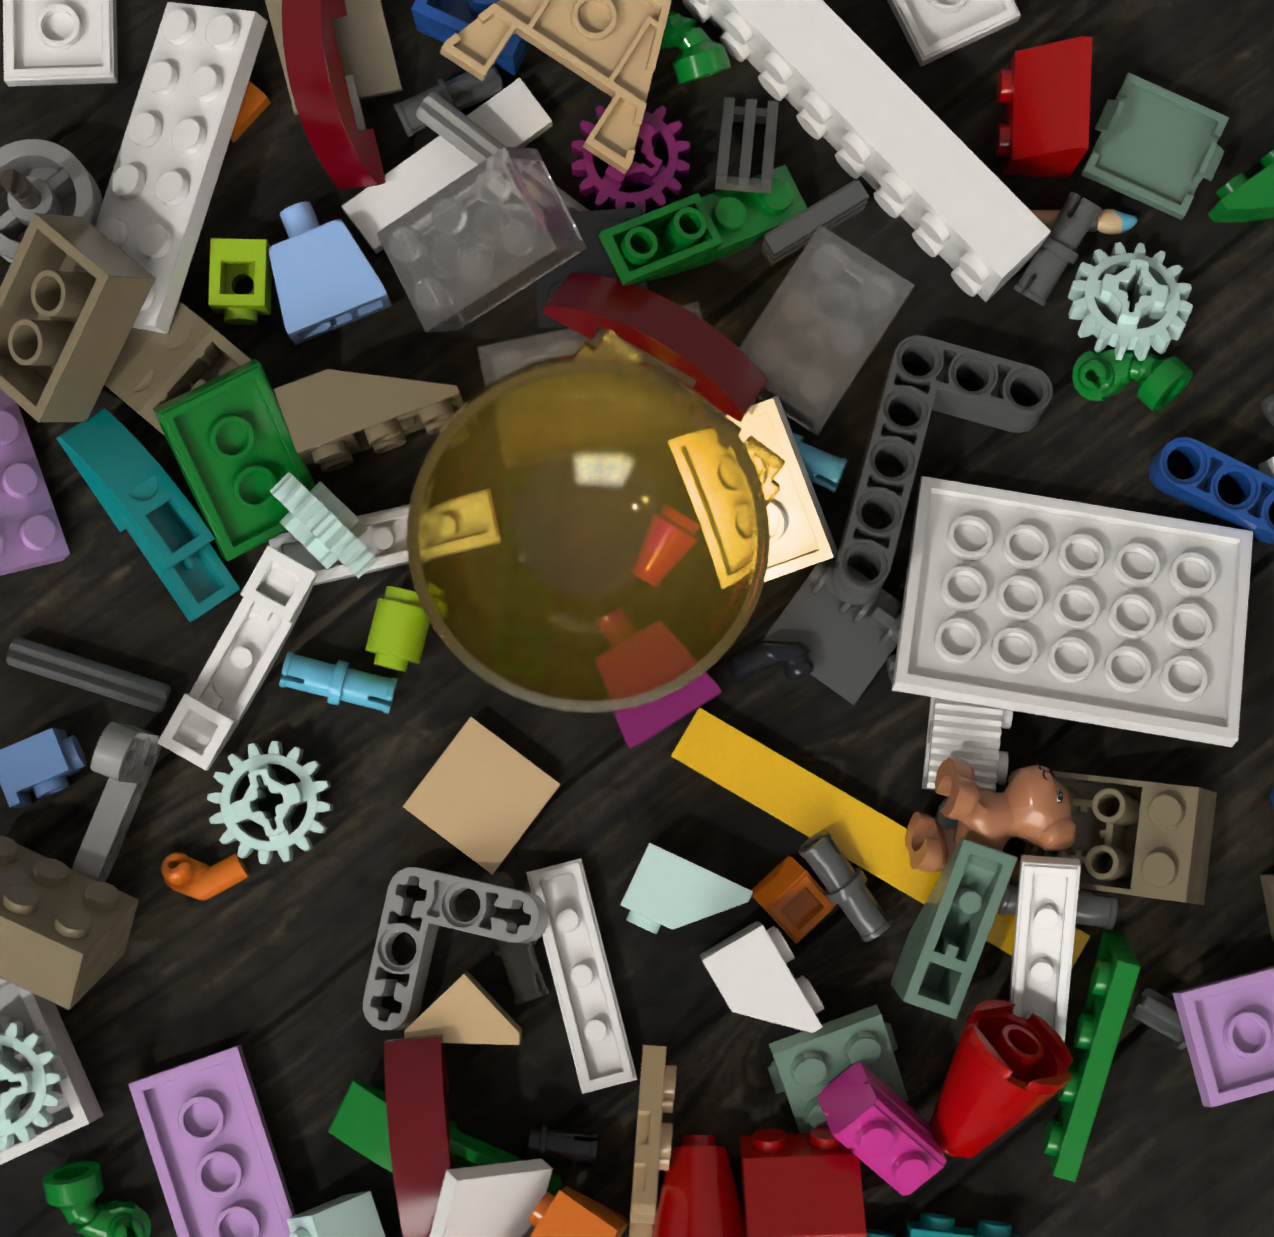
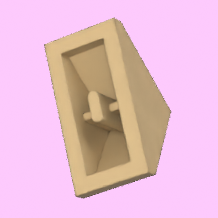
(467, 1016)

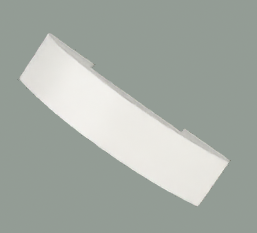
(240, 659)

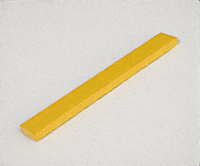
(815, 806)

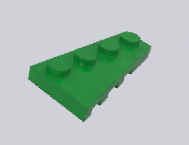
(1092, 1055)

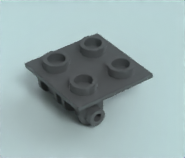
(844, 639)

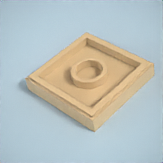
(481, 795)

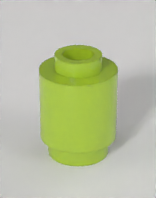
(398, 629)

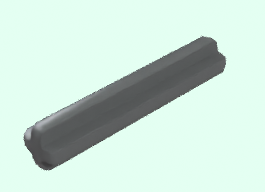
(88, 674)

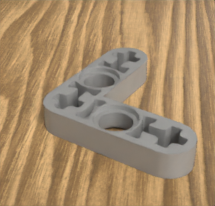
(128, 759)
(436, 911)

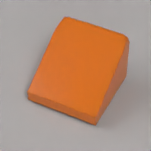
(792, 898)

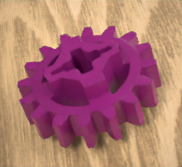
(648, 173)

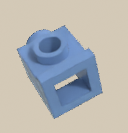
(39, 766)

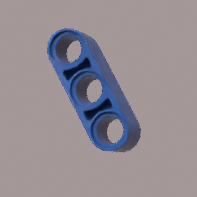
(1201, 487)

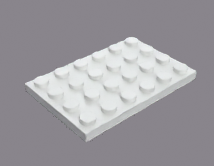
(1075, 611)

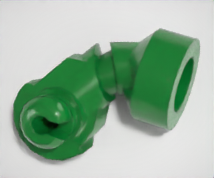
(697, 54)
(1158, 379)
(74, 1191)

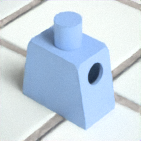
(322, 276)

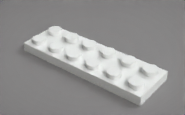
(178, 145)

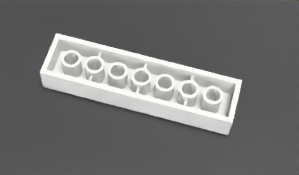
(882, 135)

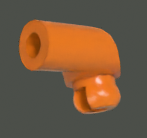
(199, 879)

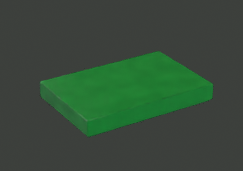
(232, 454)

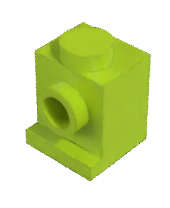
(231, 262)

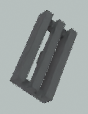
(749, 116)
(827, 212)

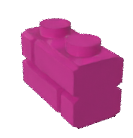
(881, 1129)

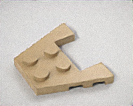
(599, 40)
(652, 1137)

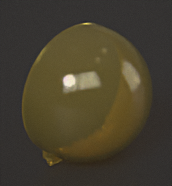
(591, 531)

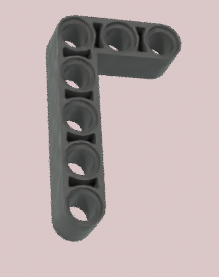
(903, 445)

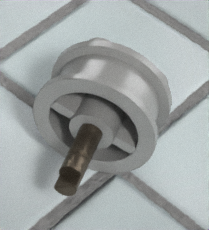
(44, 180)

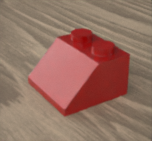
(1045, 109)
(800, 1185)

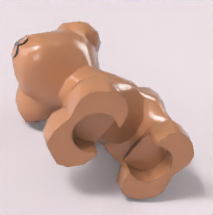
(1030, 809)

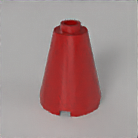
(997, 1077)
(699, 1193)

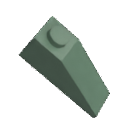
(953, 929)

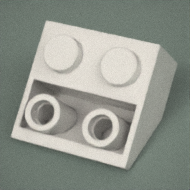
(757, 982)

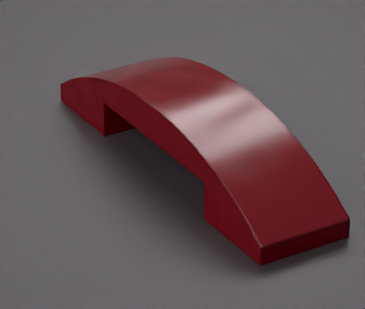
(323, 94)
(665, 332)
(417, 1127)

